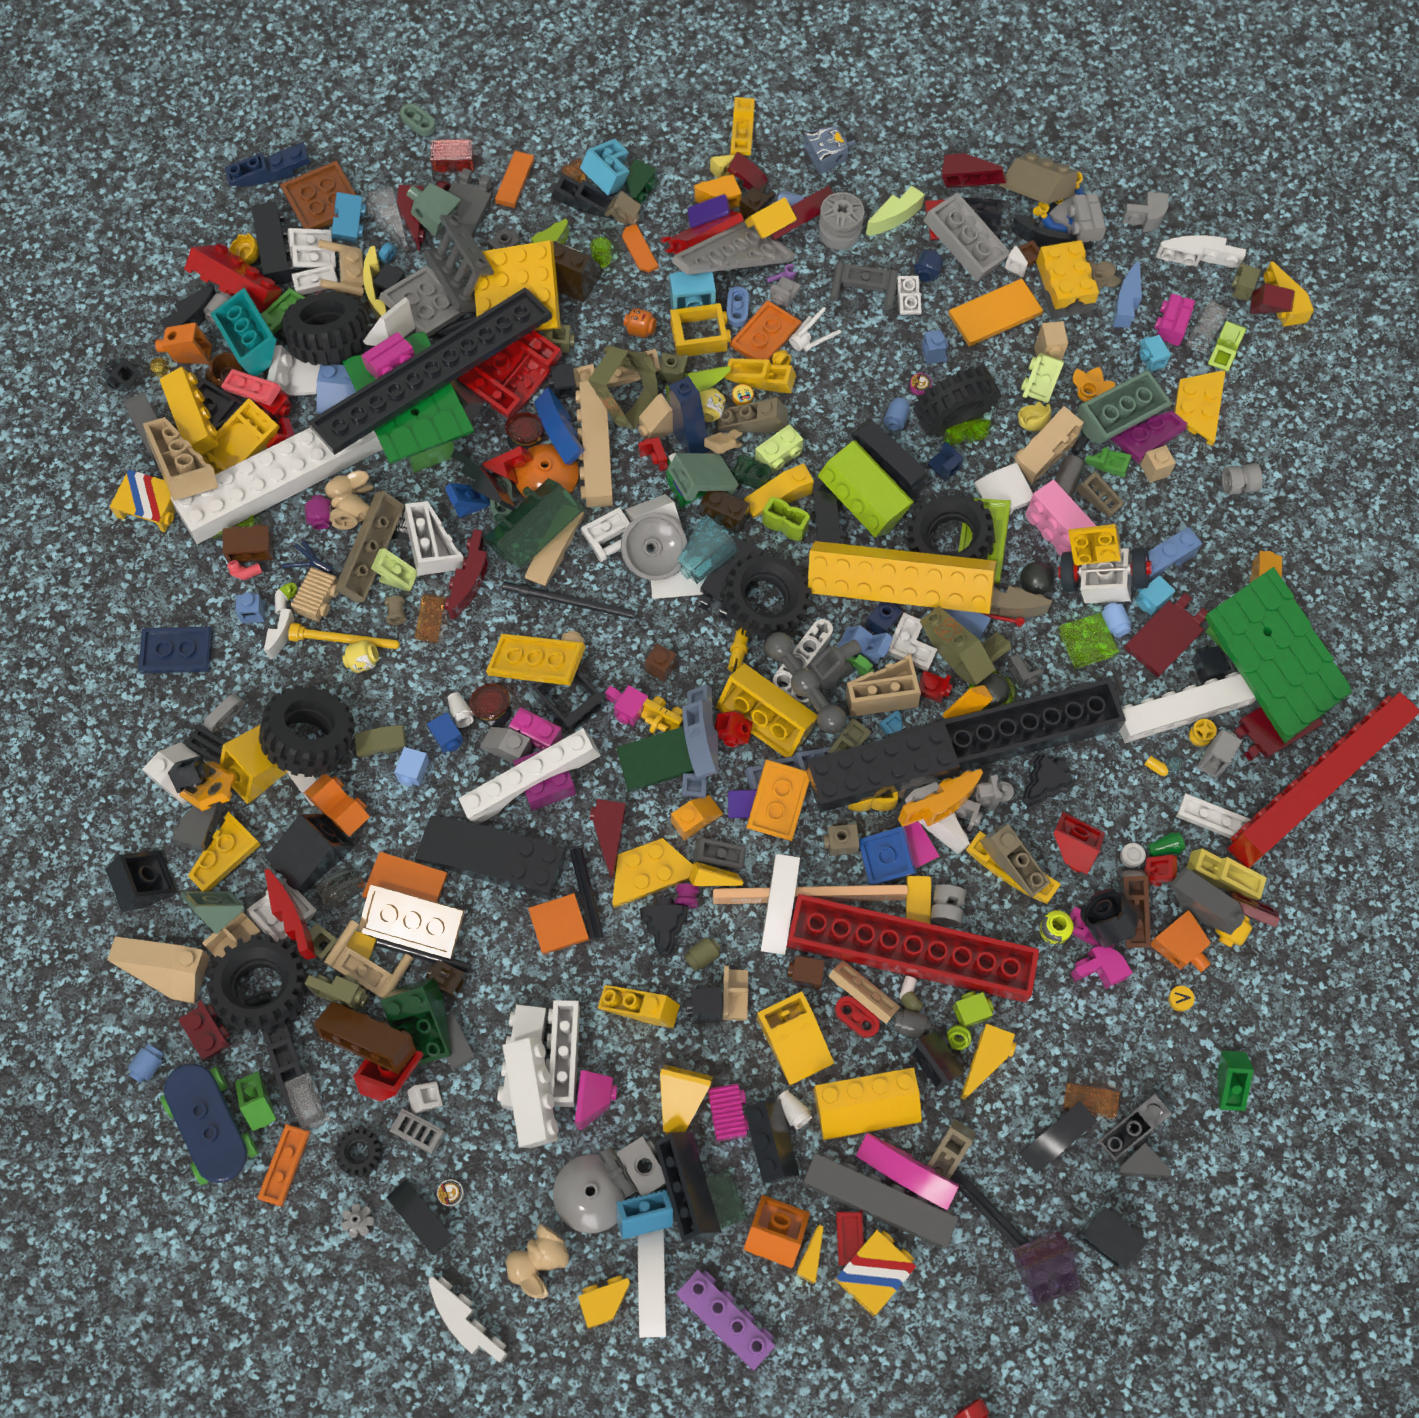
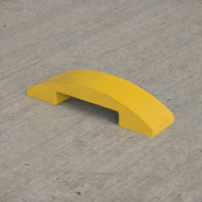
(742, 126)
(979, 853)

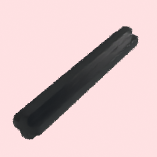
(586, 893)
(988, 1210)

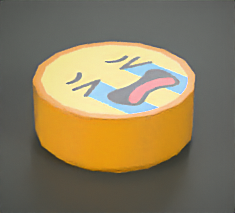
(742, 394)

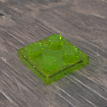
(1088, 640)

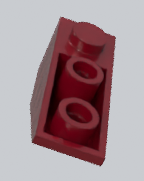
(412, 225)

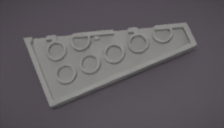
(732, 250)

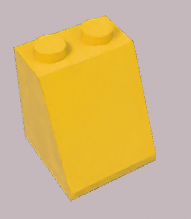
(250, 765)

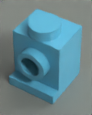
(1154, 353)

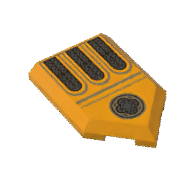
(212, 790)

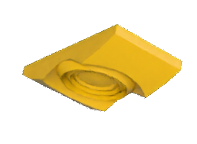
(241, 437)

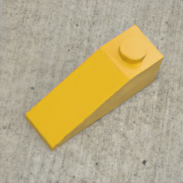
(786, 486)
(991, 1051)

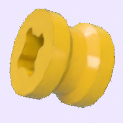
(1206, 728)

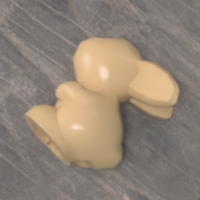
(348, 507)
(544, 1253)

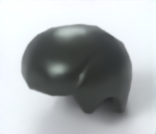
(1037, 578)
(997, 687)

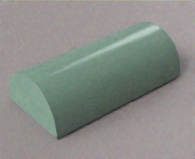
(1122, 407)

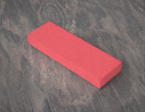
(251, 387)

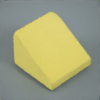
(720, 164)

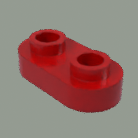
(858, 1015)

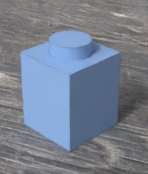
(411, 767)

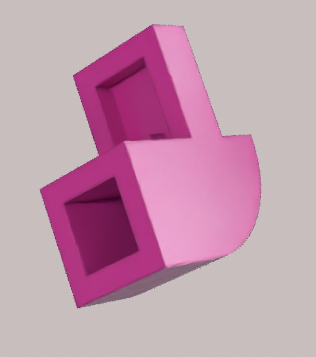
(1107, 963)

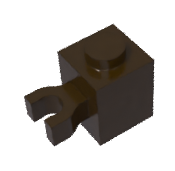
(755, 201)
(447, 977)

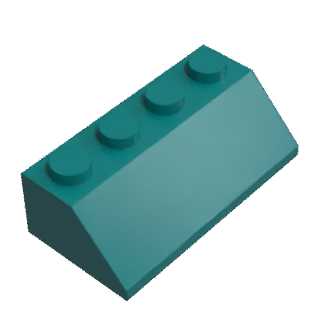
(246, 332)

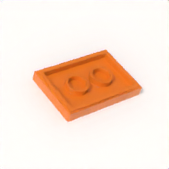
(765, 332)
(406, 877)

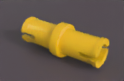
(738, 650)

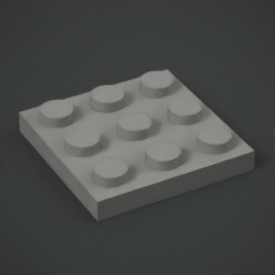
(427, 301)

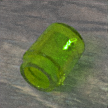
(601, 251)

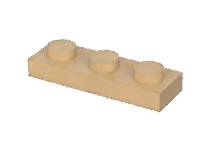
(864, 991)

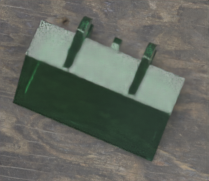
(533, 523)

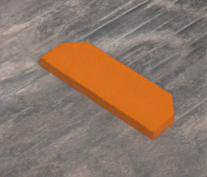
(639, 249)

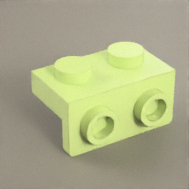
(1043, 377)

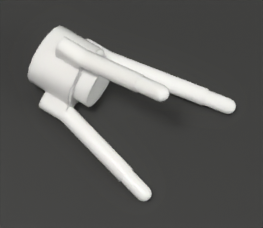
(801, 338)

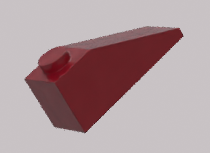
(967, 170)
(608, 825)

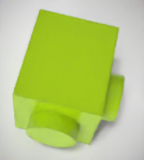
(973, 1009)

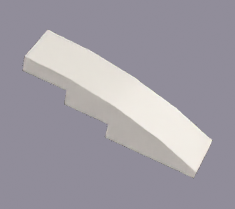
(780, 904)

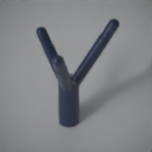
(317, 563)

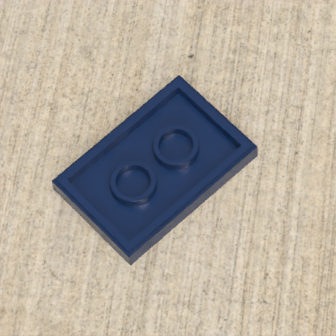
(175, 650)

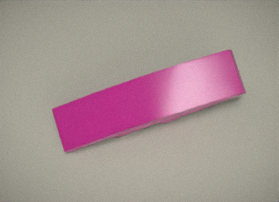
(907, 1171)

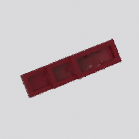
(805, 211)

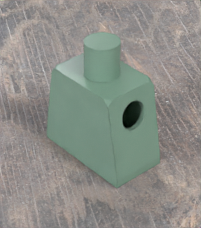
(431, 204)

